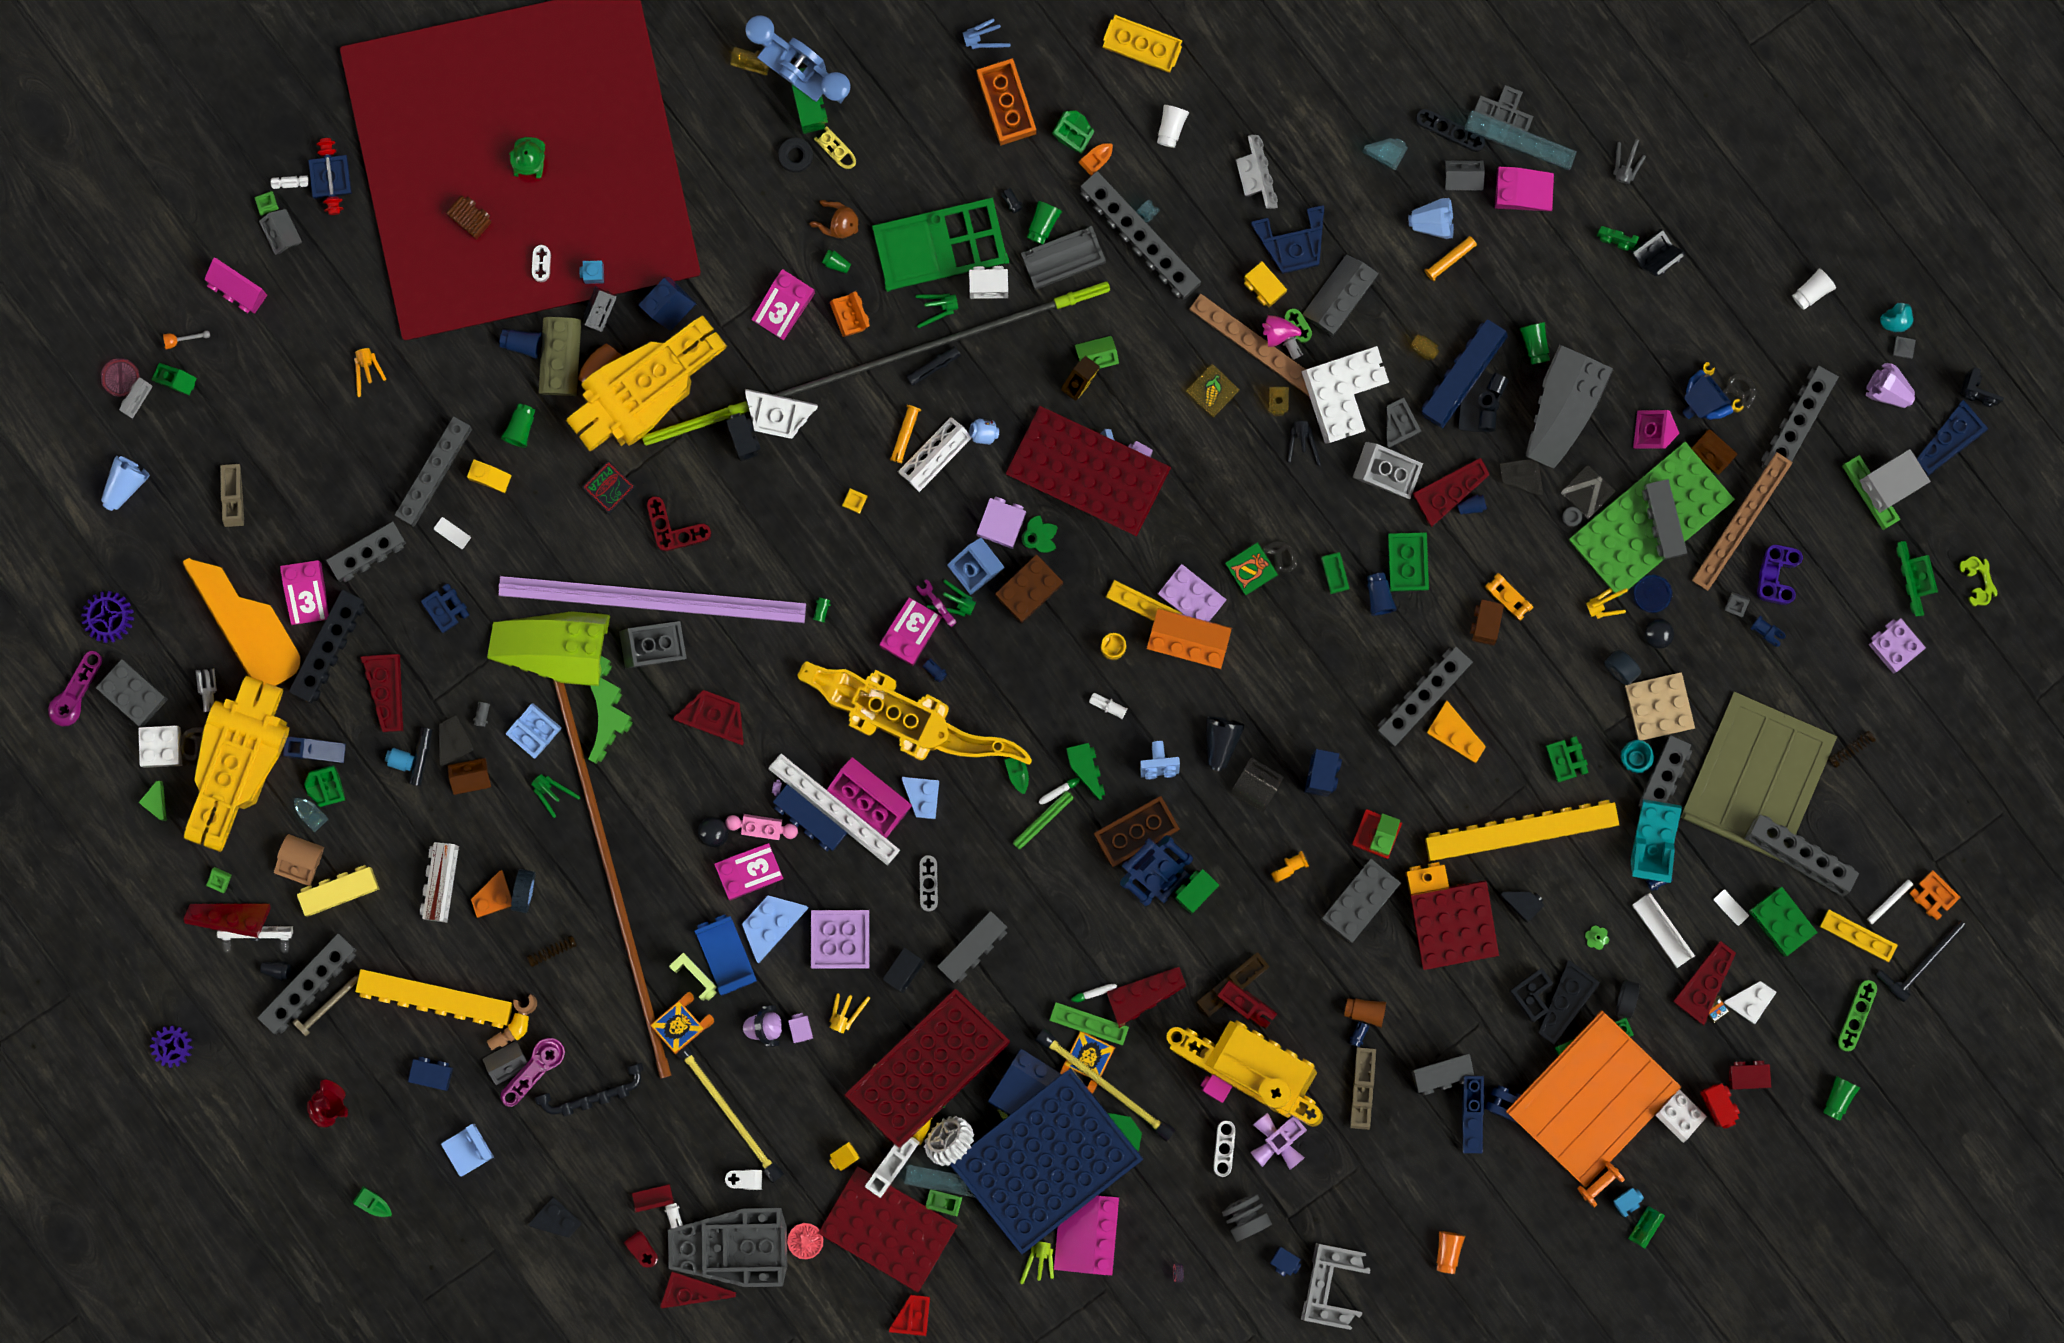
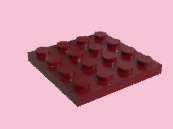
(1454, 925)

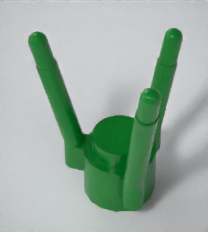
(947, 302)
(965, 605)
(542, 785)

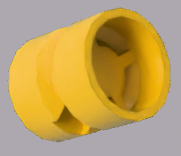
(1113, 646)

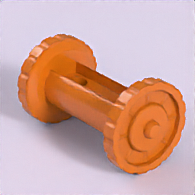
(1600, 1184)

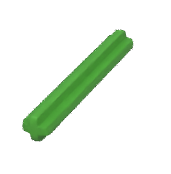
(1044, 819)

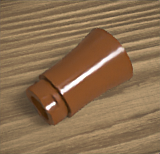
(1366, 1011)

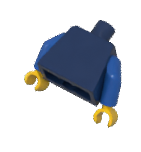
(1706, 397)

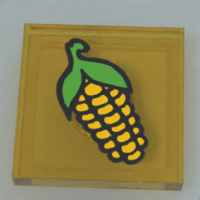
(1212, 390)

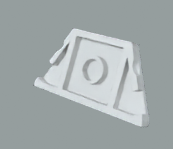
(777, 414)

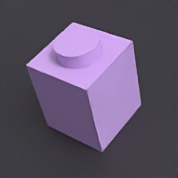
(800, 1028)

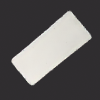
(452, 533)
(1731, 907)

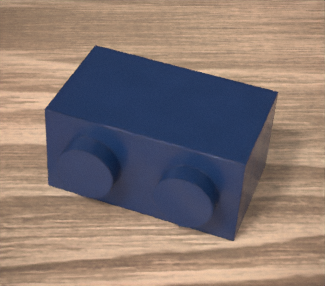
(430, 1074)

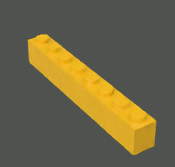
(434, 997)

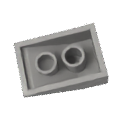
(1387, 470)

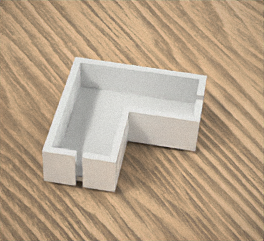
(1333, 391)

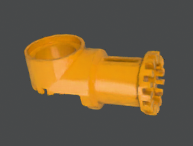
(1291, 865)

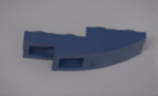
(1473, 1114)

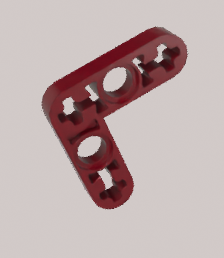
(673, 535)

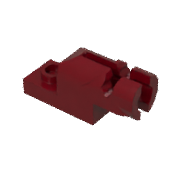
(1247, 1004)

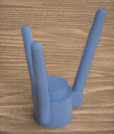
(972, 36)

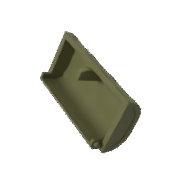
(560, 356)

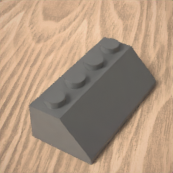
(1340, 295)

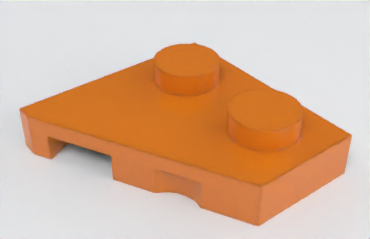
(493, 896)

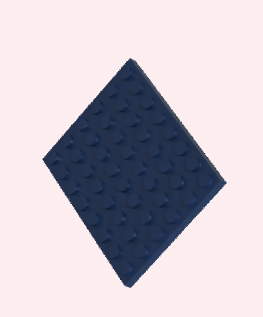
(1046, 1160)

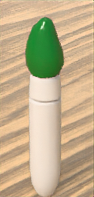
(1060, 790)
(1094, 992)

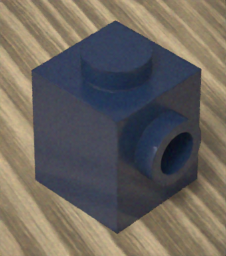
(1285, 1262)

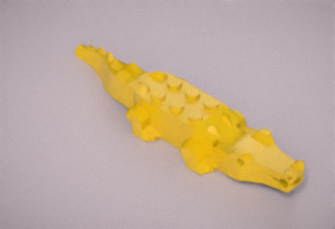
(917, 724)

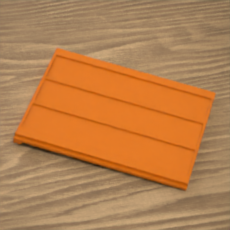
(1593, 1098)

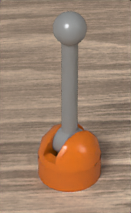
(171, 340)

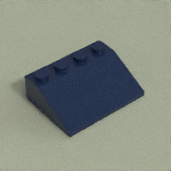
(1022, 1082)

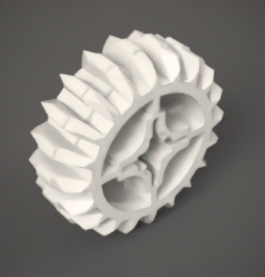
(949, 1141)

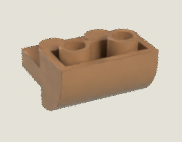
(298, 859)

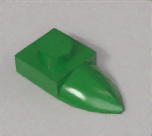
(1018, 774)
(372, 1203)

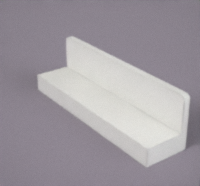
(1663, 930)

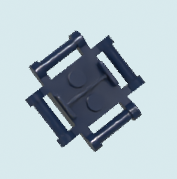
(1156, 870)

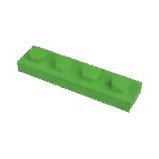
(1858, 470)
(1088, 1023)

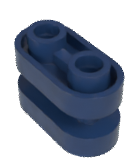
(1501, 1094)

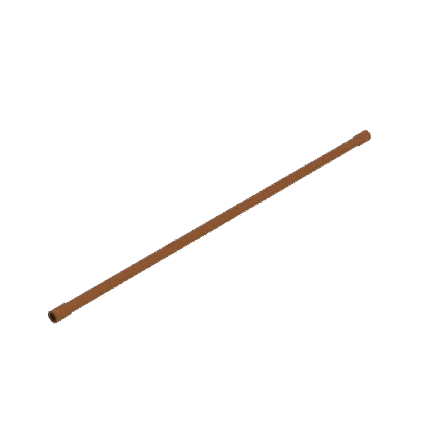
(661, 1060)

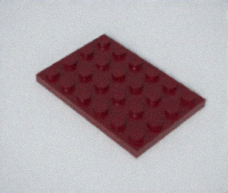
(888, 1231)

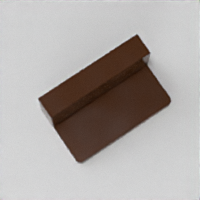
(1714, 451)
(469, 776)

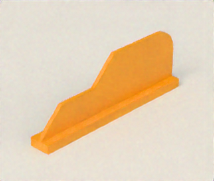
(247, 625)

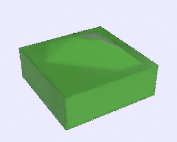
(266, 203)
(219, 880)

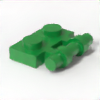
(1562, 762)

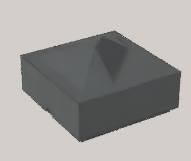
(1904, 347)
(1737, 604)

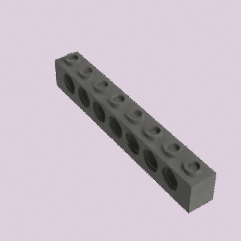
(1098, 183)

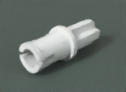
(1108, 705)

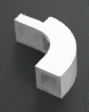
(891, 1167)

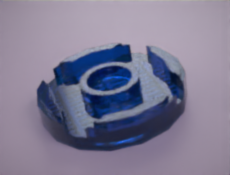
(1652, 593)

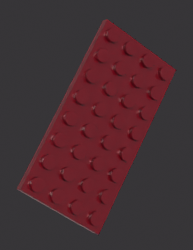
(1088, 470)
(927, 1068)

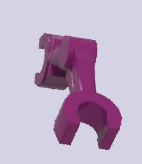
(937, 603)

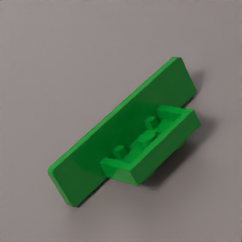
(1918, 576)

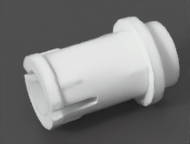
(673, 1215)

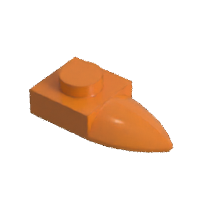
(1096, 158)

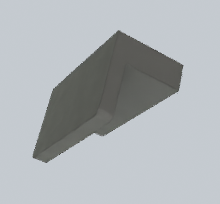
(1464, 175)
(280, 231)
(505, 1062)

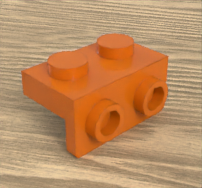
(850, 314)

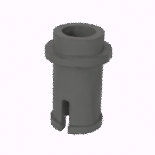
(481, 714)

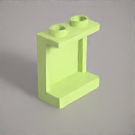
(684, 960)

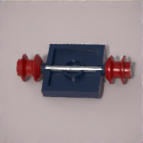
(330, 176)

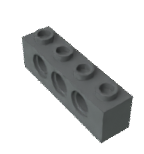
(338, 561)
(1672, 746)

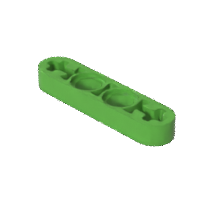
(1854, 1014)

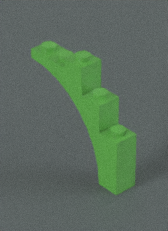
(609, 717)

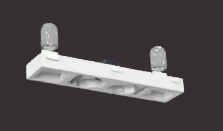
(282, 932)

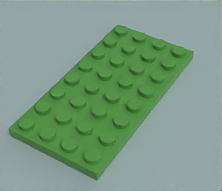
(1621, 537)

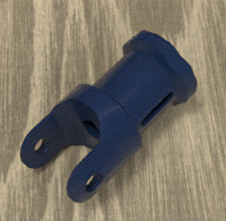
(1768, 631)

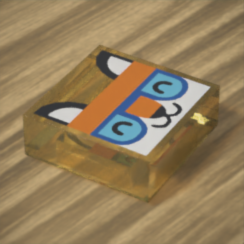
(1718, 1010)

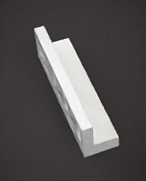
(937, 456)

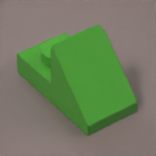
(943, 1202)

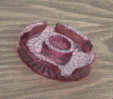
(119, 377)

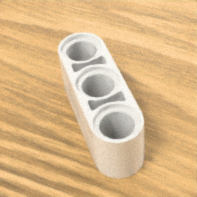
(1226, 1158)

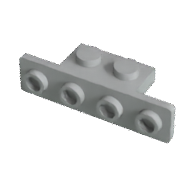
(1255, 173)

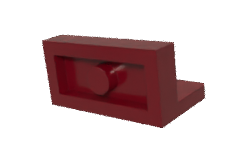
(653, 1198)

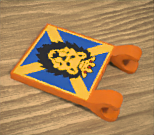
(679, 1026)
(1092, 1053)

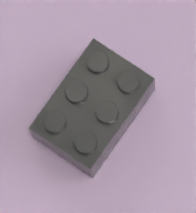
(132, 693)

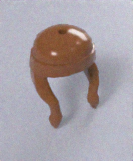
(843, 222)

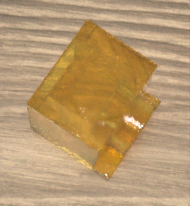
(1278, 392)

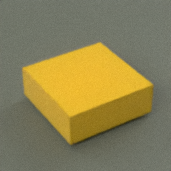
(854, 501)

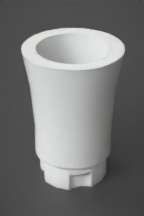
(1171, 125)
(1814, 289)

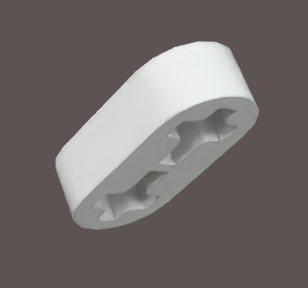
(536, 263)

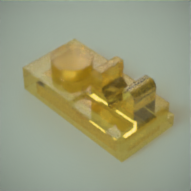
(748, 60)

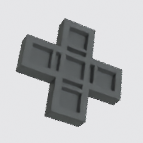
(1505, 110)

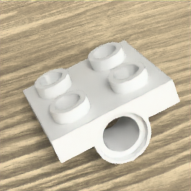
(1681, 1115)

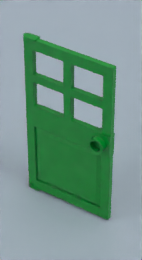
(921, 250)

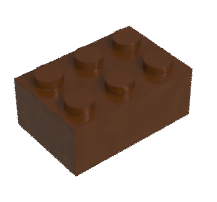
(1029, 589)

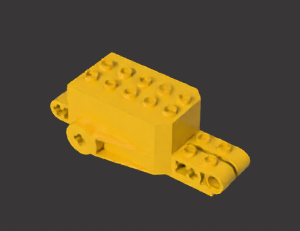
(643, 386)
(234, 759)
(1254, 1068)

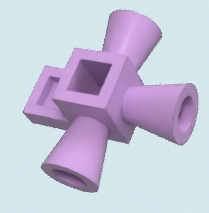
(1279, 1140)

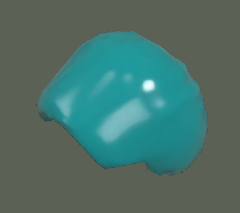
(1898, 318)
(1637, 756)

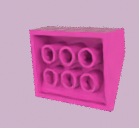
(1088, 1238)

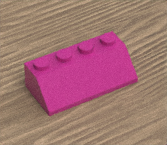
(869, 797)

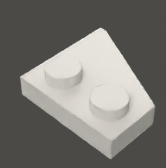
(1751, 1001)

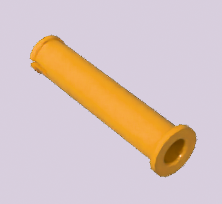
(1450, 258)
(905, 433)

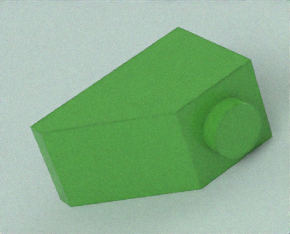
(1385, 835)

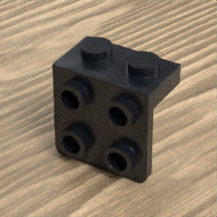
(1657, 254)

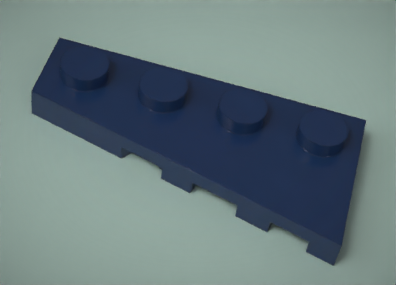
(1954, 436)

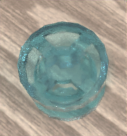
(1148, 211)

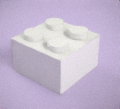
(988, 283)
(160, 746)

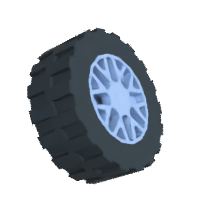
(523, 891)

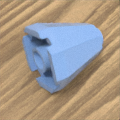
(1434, 219)

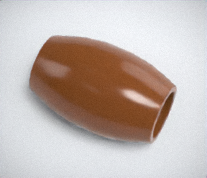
(598, 359)

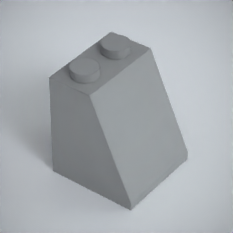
(1894, 481)

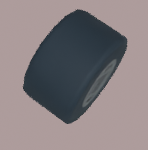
(1622, 667)

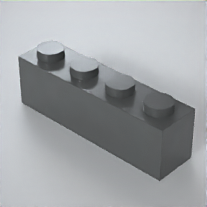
(1665, 520)
(972, 947)

